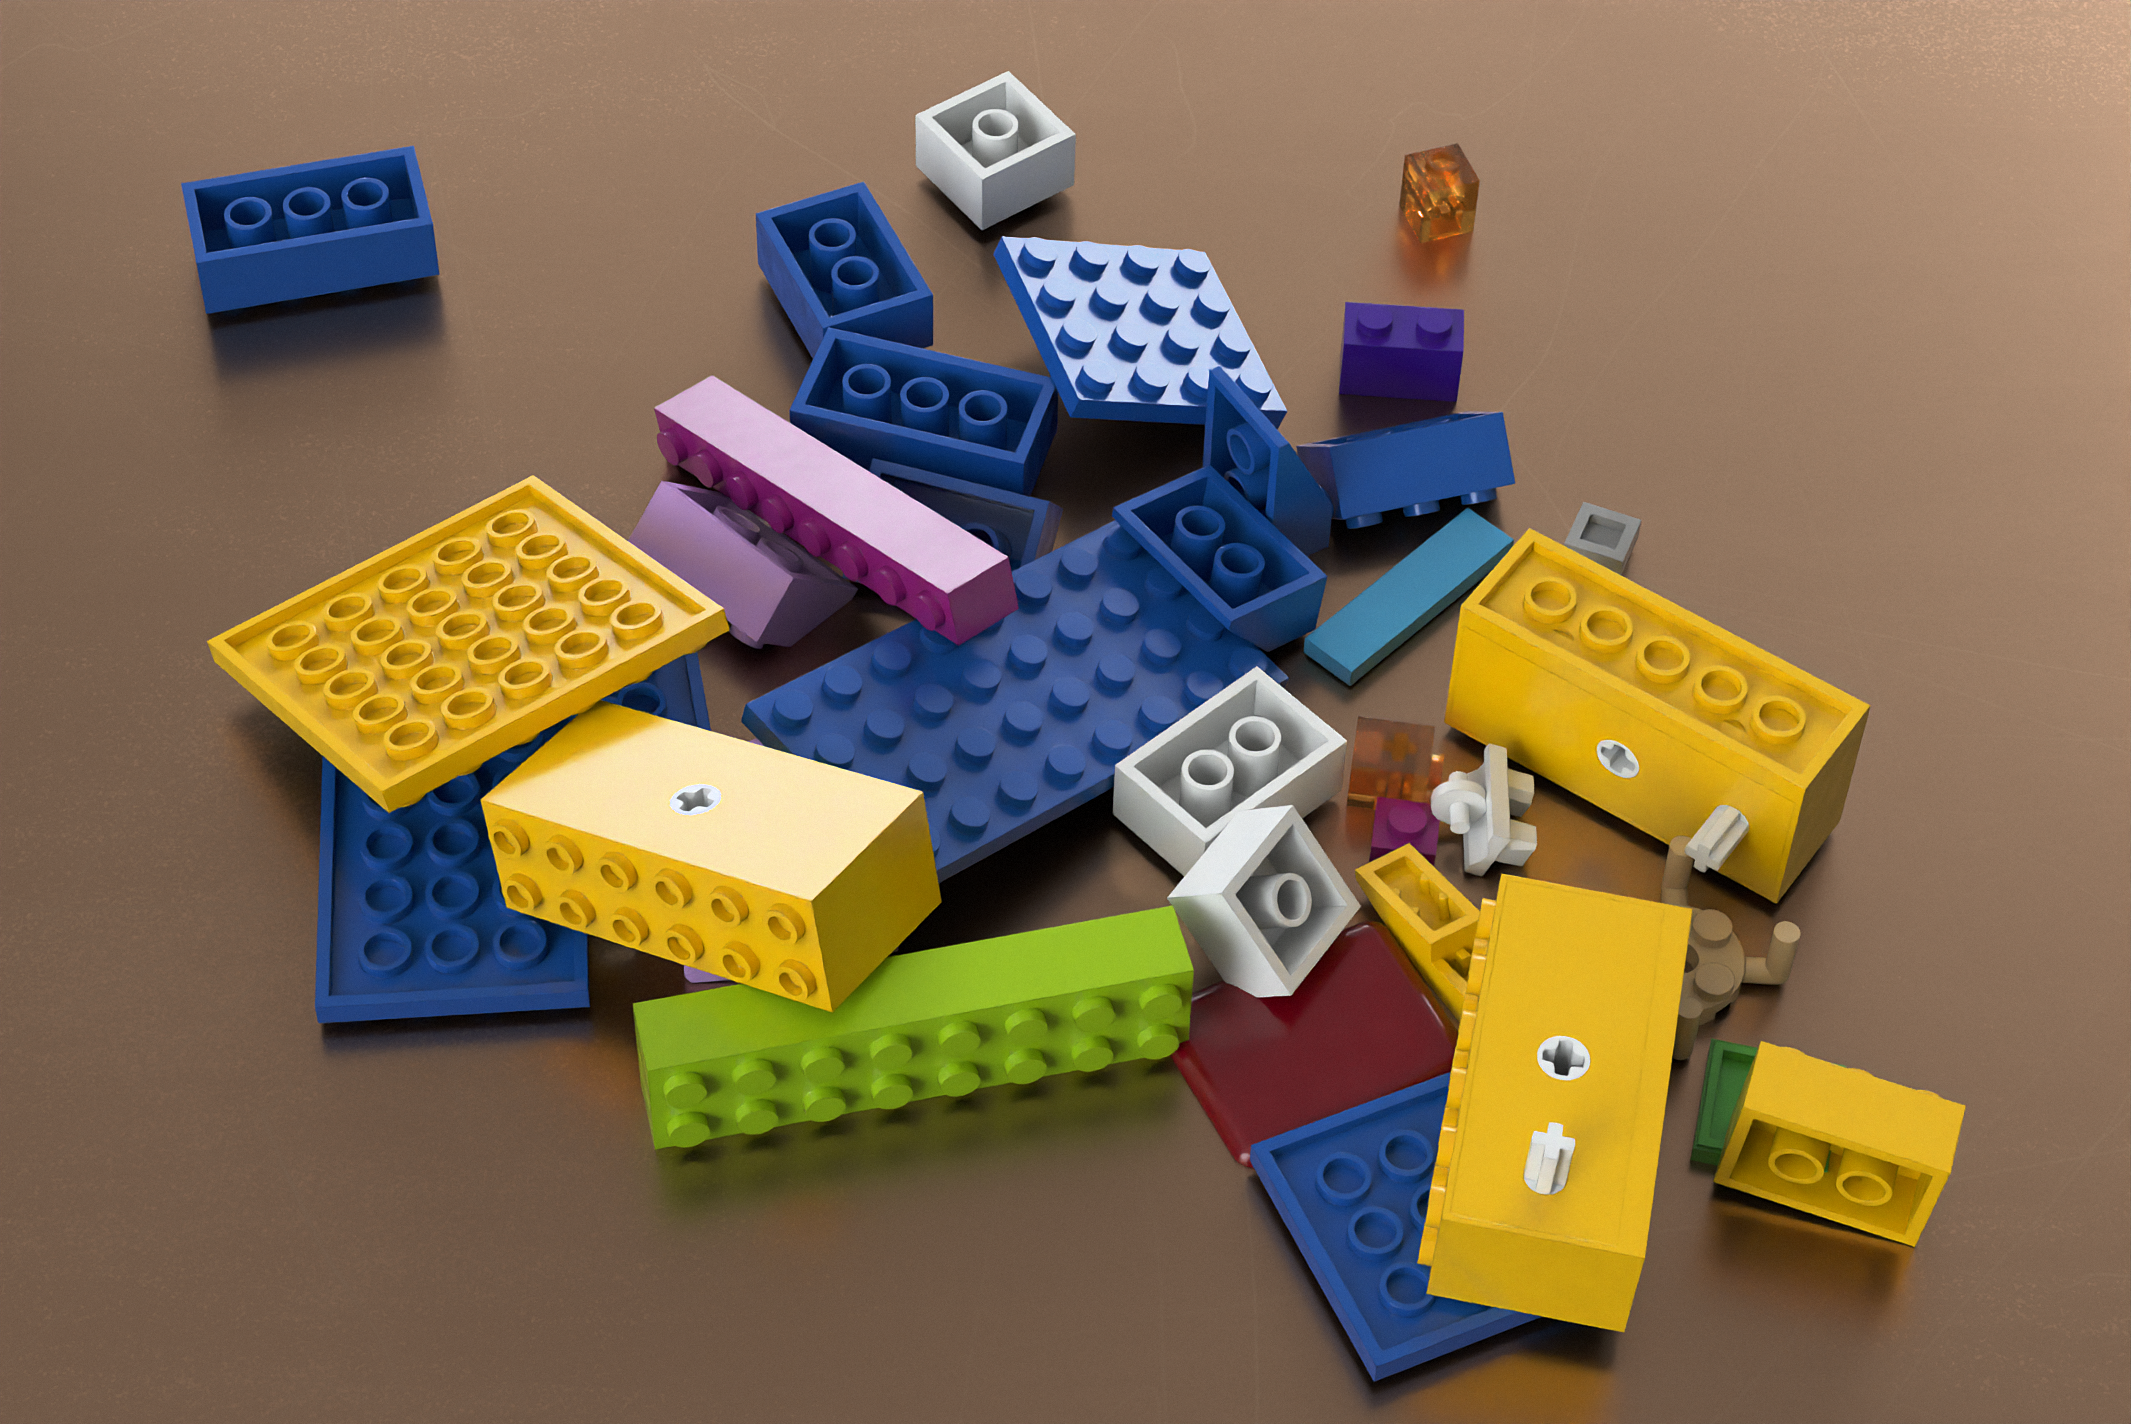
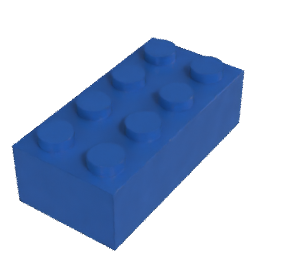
(310, 229)
(927, 411)

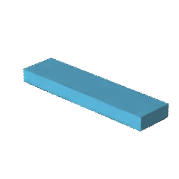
(1407, 596)

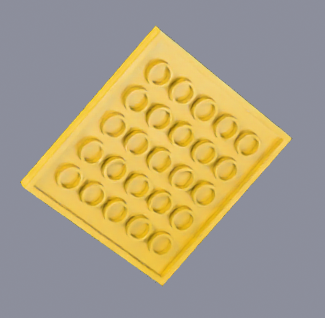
(466, 641)

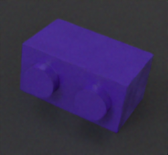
(1401, 351)

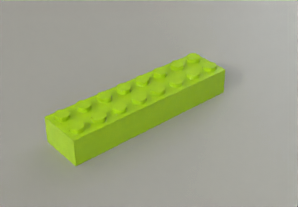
(917, 1028)

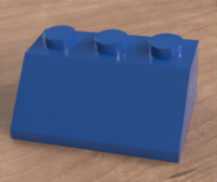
(1412, 466)
(1006, 520)
(1228, 557)

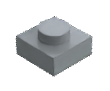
(1603, 536)

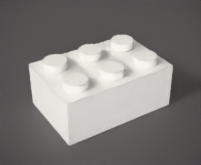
(1227, 756)

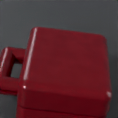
(1340, 1040)

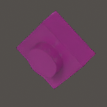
(1402, 823)

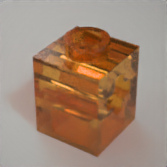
(1438, 179)
(1392, 762)

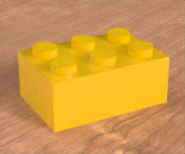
(1884, 1139)

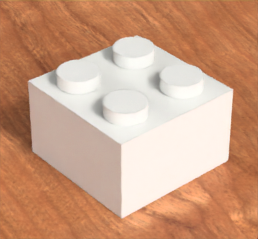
(995, 150)
(1264, 901)

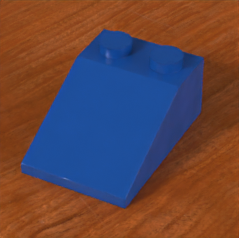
(1263, 465)

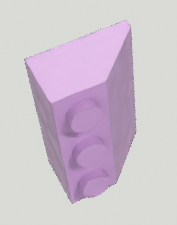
(735, 558)

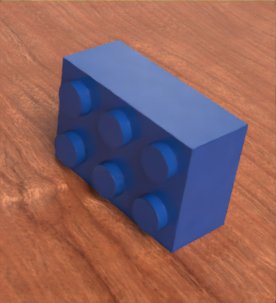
(843, 269)

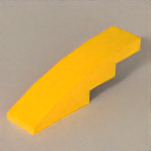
(1426, 918)

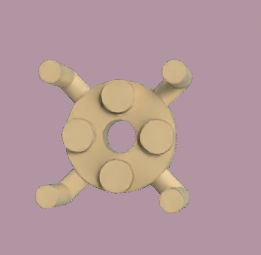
(1717, 955)

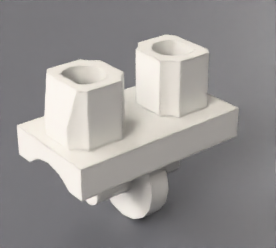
(1481, 808)

